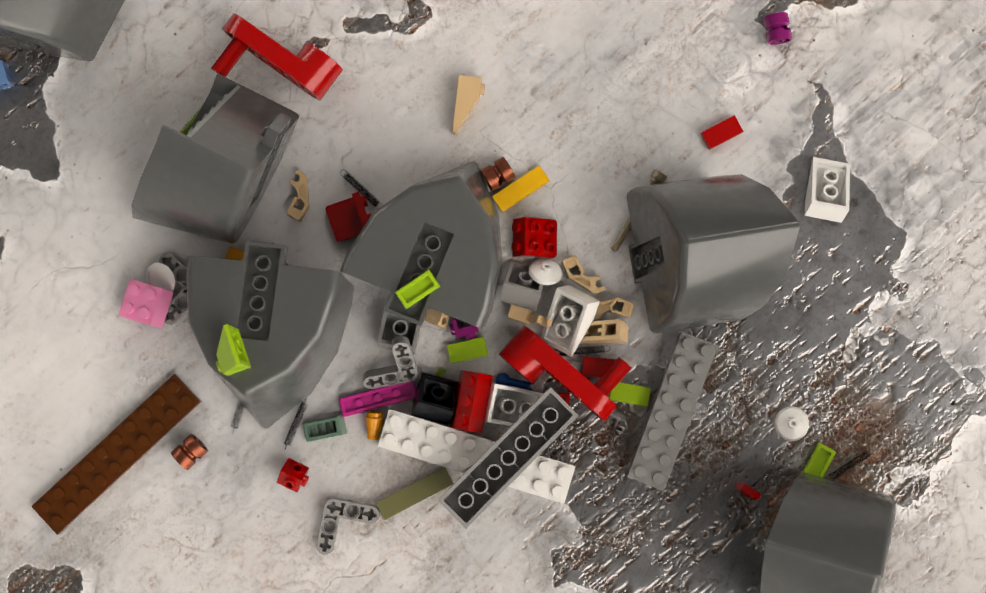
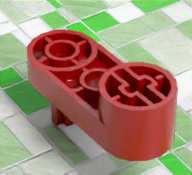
(308, 70)
(533, 357)

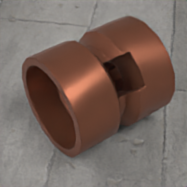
(497, 173)
(189, 451)

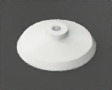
(545, 271)
(160, 276)
(791, 423)

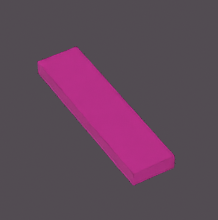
(377, 398)

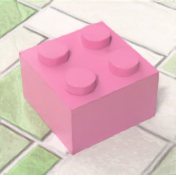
(146, 303)

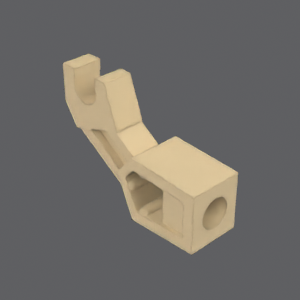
(303, 195)
(587, 282)
(608, 304)
(526, 316)
(437, 318)

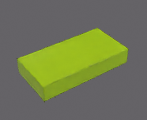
(417, 289)
(467, 350)
(631, 394)
(819, 460)

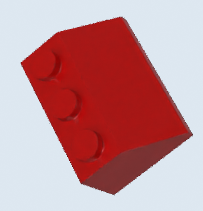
(471, 401)

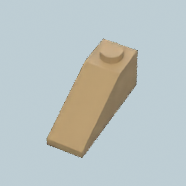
(467, 98)
(606, 332)

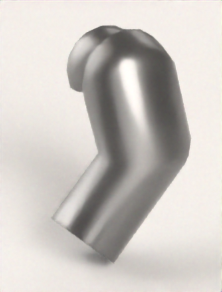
(620, 421)

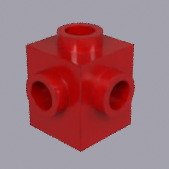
(293, 475)

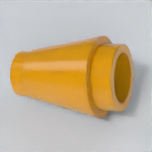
(374, 424)

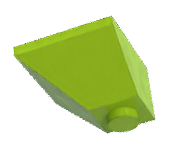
(231, 352)

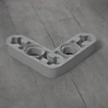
(175, 261)
(398, 370)
(335, 518)

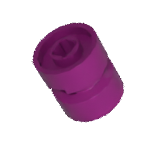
(777, 28)

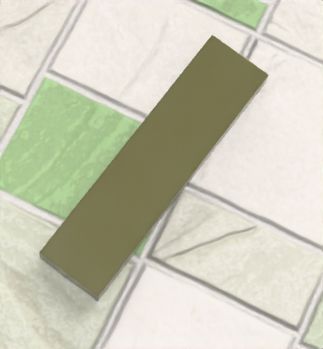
(414, 493)

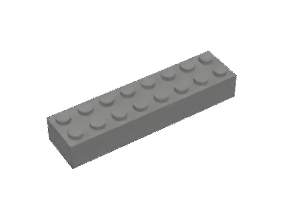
(671, 411)
(508, 457)

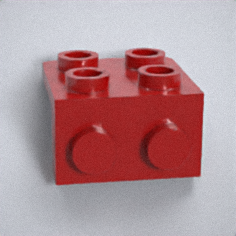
(348, 216)
(534, 237)

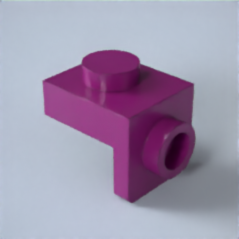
(467, 332)

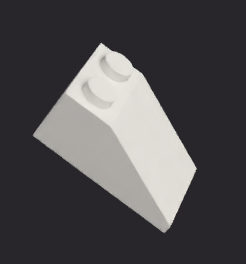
(828, 190)
(571, 316)
(508, 403)

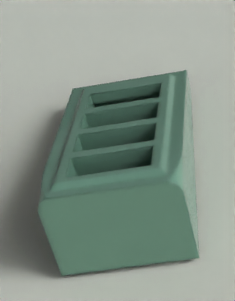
(340, 425)

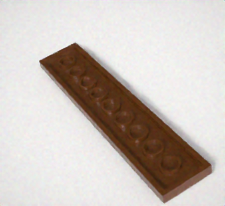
(116, 454)

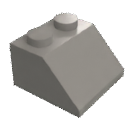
(520, 287)
(395, 326)

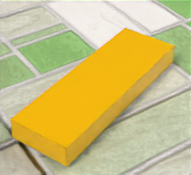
(521, 188)

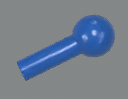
(504, 379)

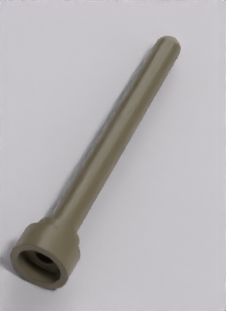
(656, 178)

